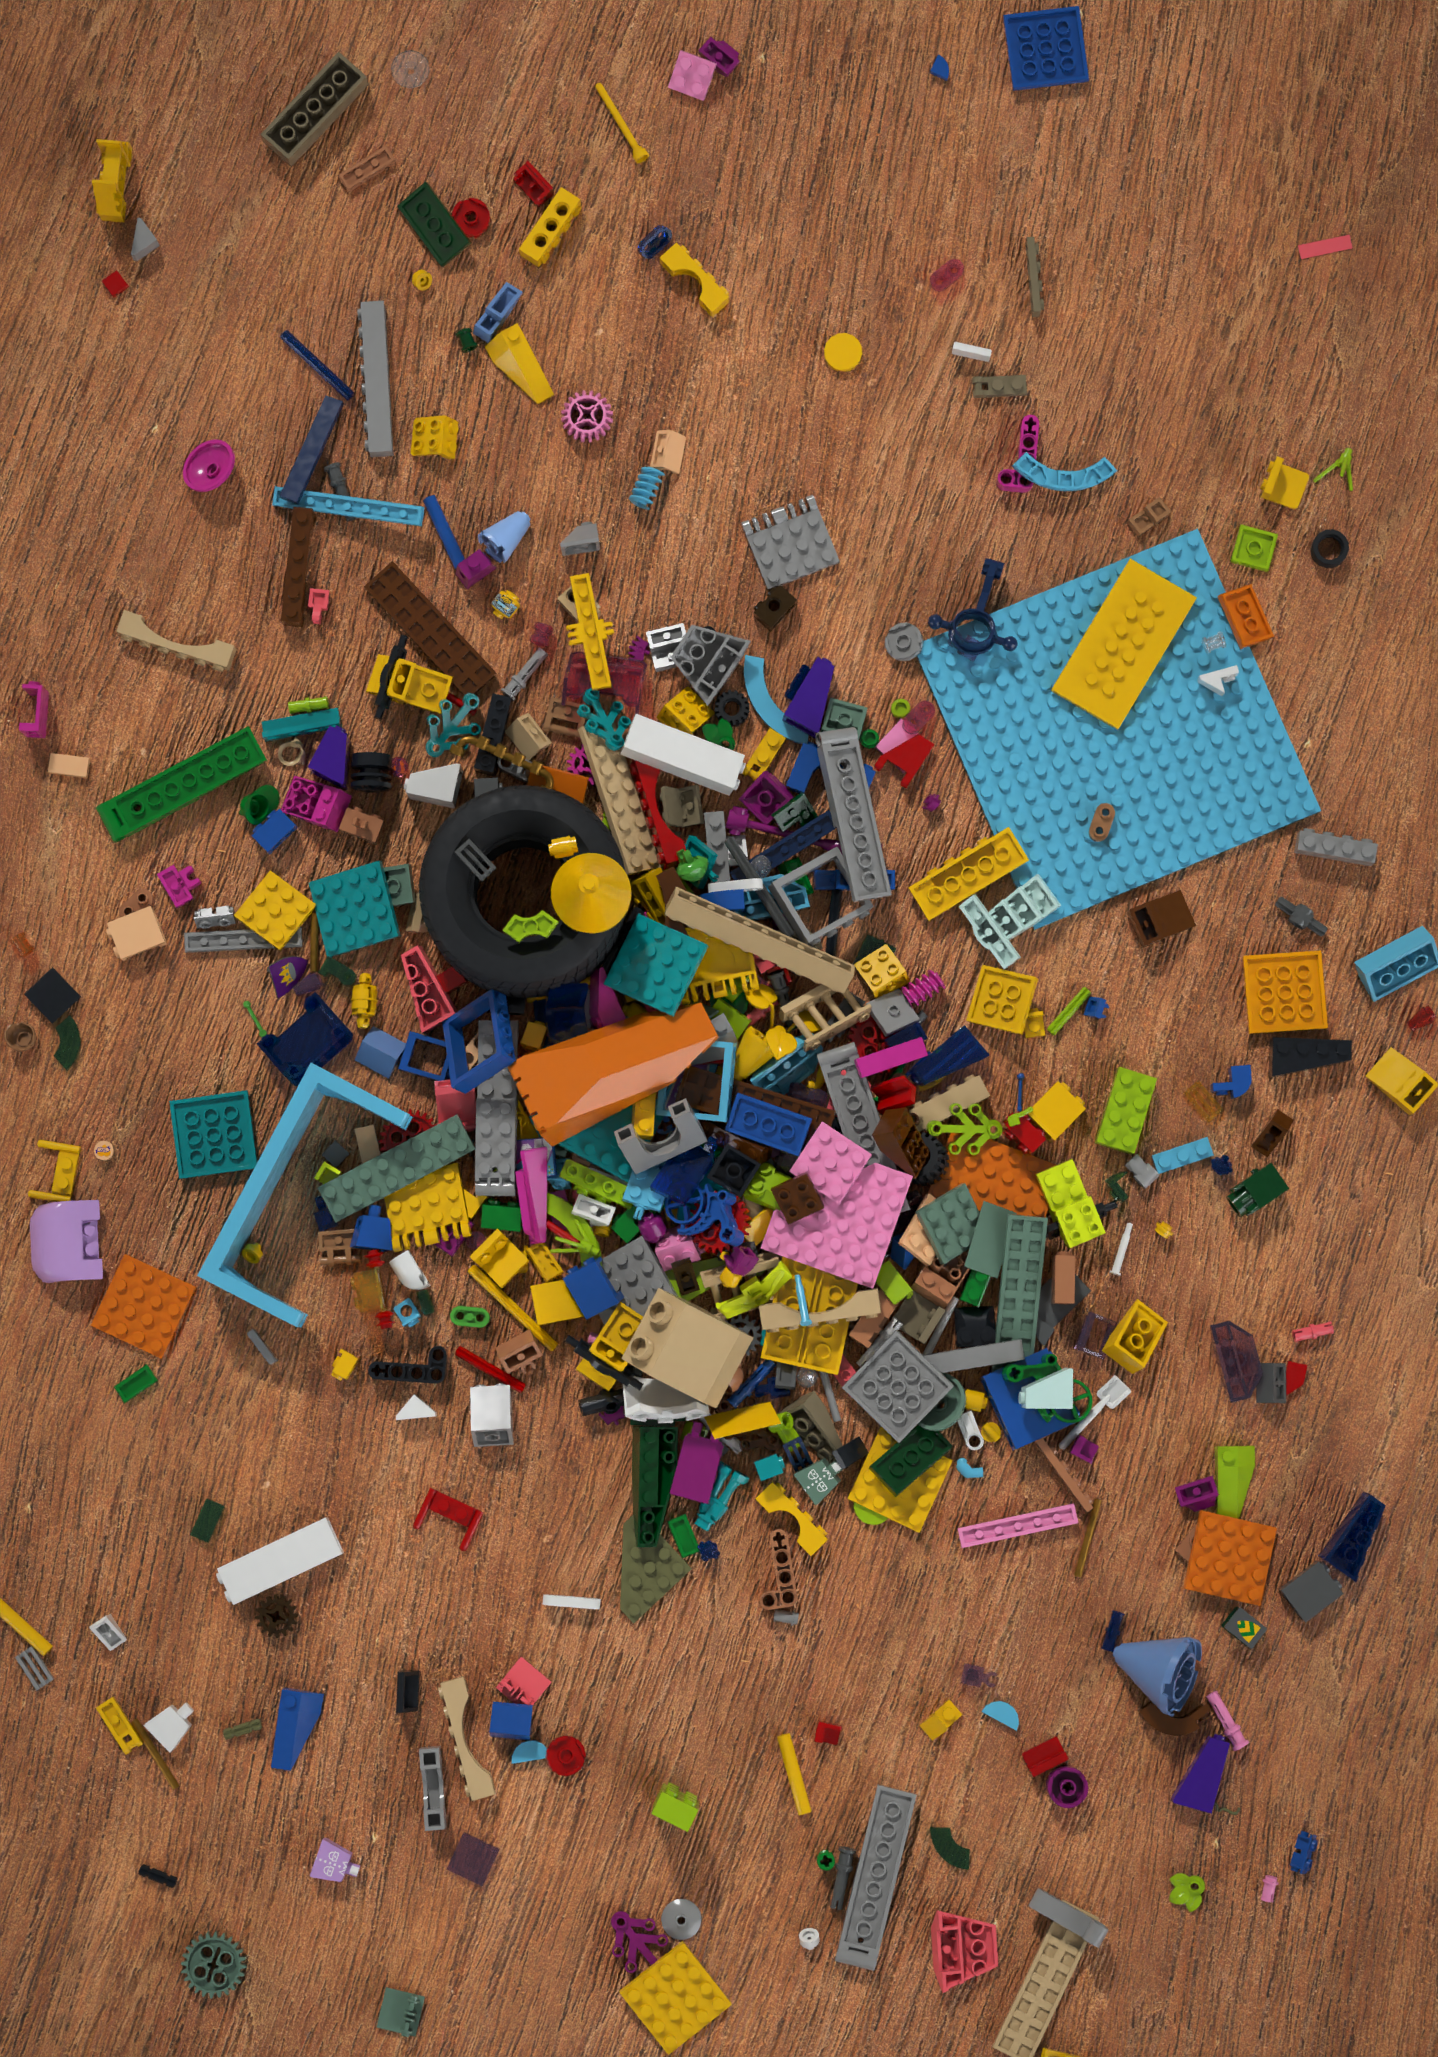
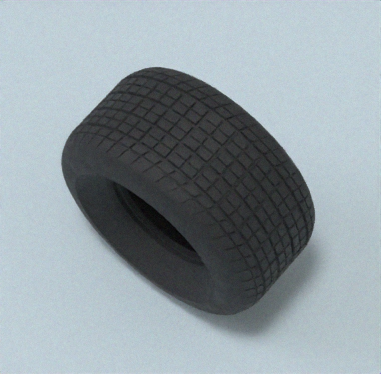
(448, 891)

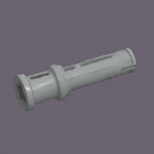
(518, 681)

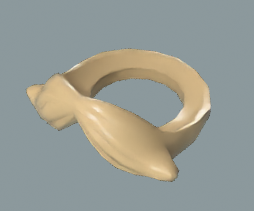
(296, 744)

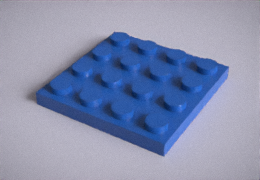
(1045, 48)

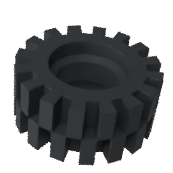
(732, 697)

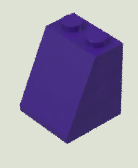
(333, 757)

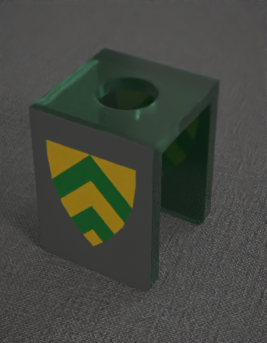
(1243, 1627)

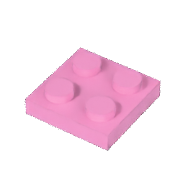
(692, 75)

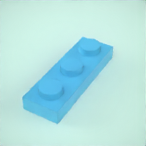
(1182, 1155)

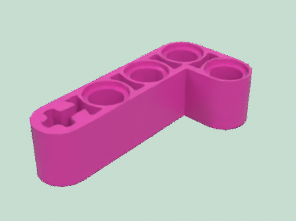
(1013, 475)

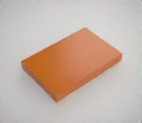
(1245, 616)
(564, 782)

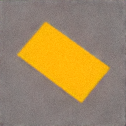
(742, 1420)

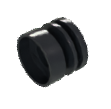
(371, 775)

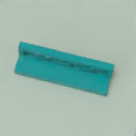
(300, 724)

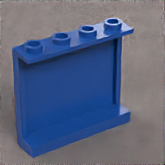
(1021, 1424)

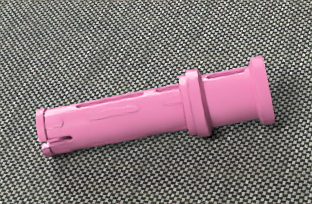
(1231, 1729)

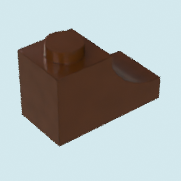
(1272, 1133)

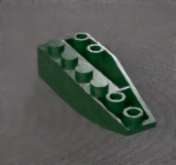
(652, 1478)

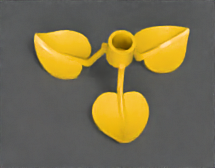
(778, 1038)

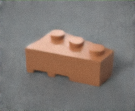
(866, 1330)

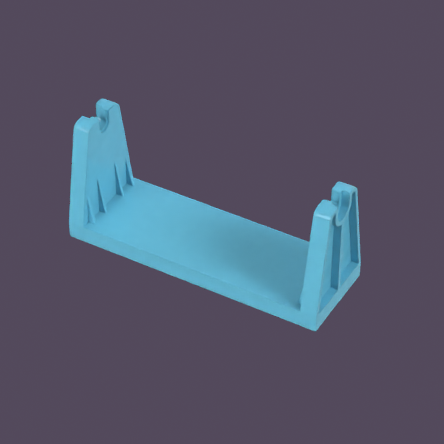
(220, 1261)

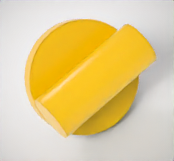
(991, 1432)

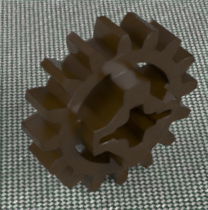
(289, 1620)

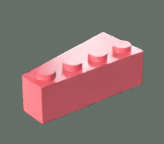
(429, 997)

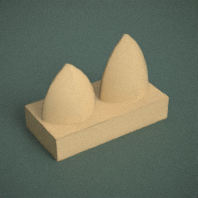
(415, 919)

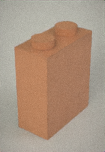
(1063, 1278)

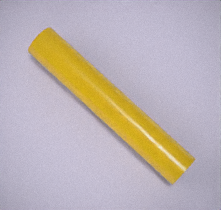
(24, 1629)
(794, 1774)

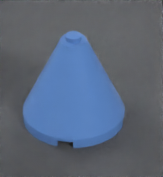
(1162, 1669)

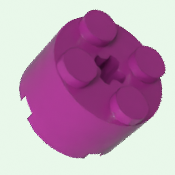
(1073, 1795)

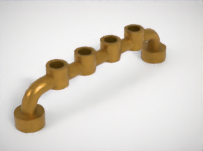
(501, 752)

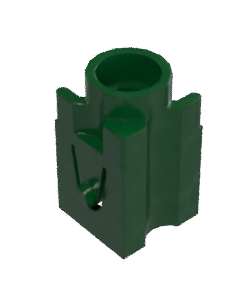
(1256, 1190)

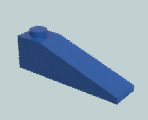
(295, 1722)

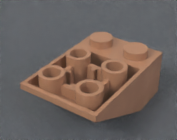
(940, 1282)

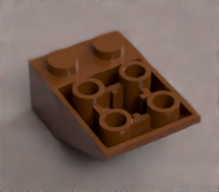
(1161, 918)
(901, 1140)

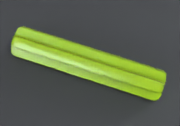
(1068, 1011)

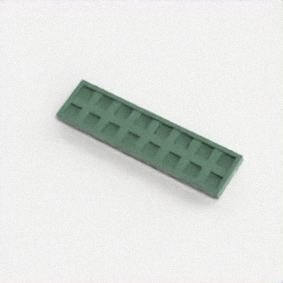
(396, 1168)
(1021, 1281)

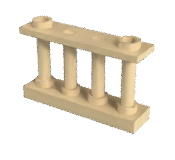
(807, 1002)
(711, 1278)

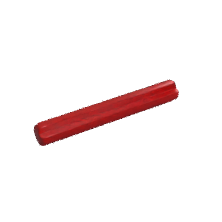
(490, 1369)

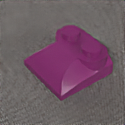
(765, 797)

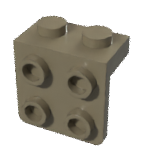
(682, 806)

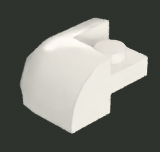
(408, 1271)

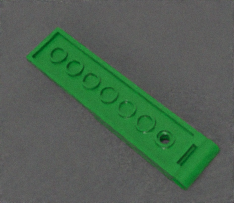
(181, 784)

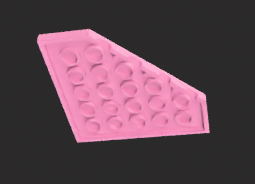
(848, 1236)

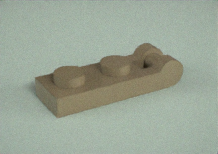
(999, 386)

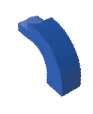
(729, 899)

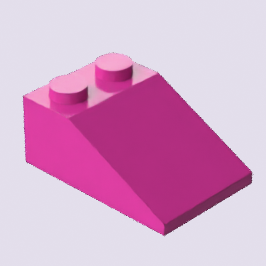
(603, 1003)

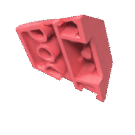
(961, 1948)

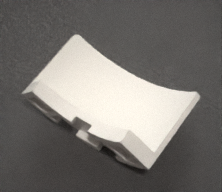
(660, 1402)

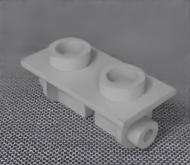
(223, 917)

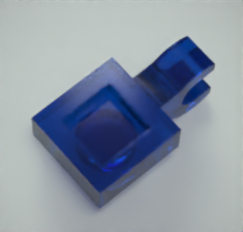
(323, 1216)
(769, 1388)

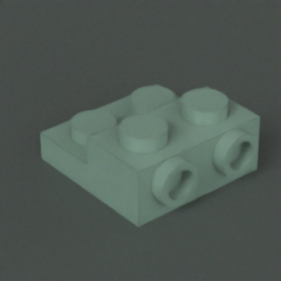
(844, 715)
(400, 884)

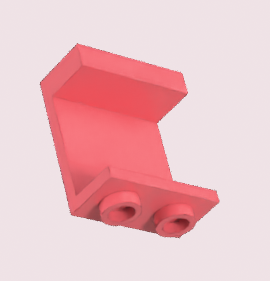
(453, 1102)

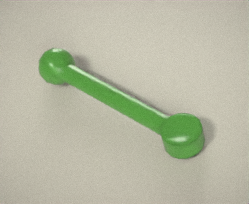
(247, 1004)

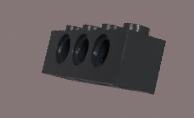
(495, 731)

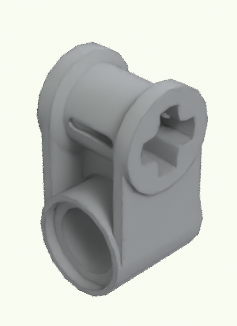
(514, 771)

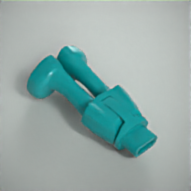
(718, 1506)

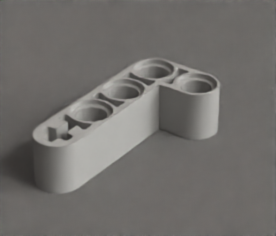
(1069, 1917)

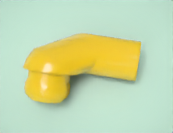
(819, 1080)

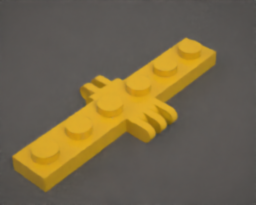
(590, 631)

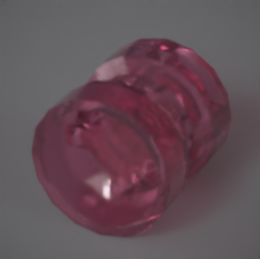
(541, 634)

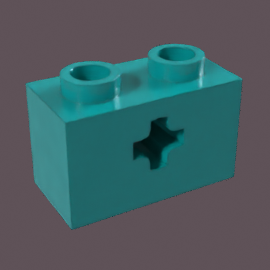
(769, 1466)

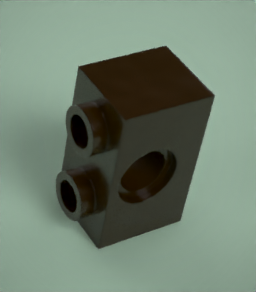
(770, 618)

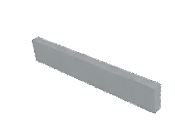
(232, 940)

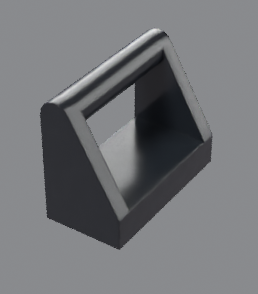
(407, 1691)

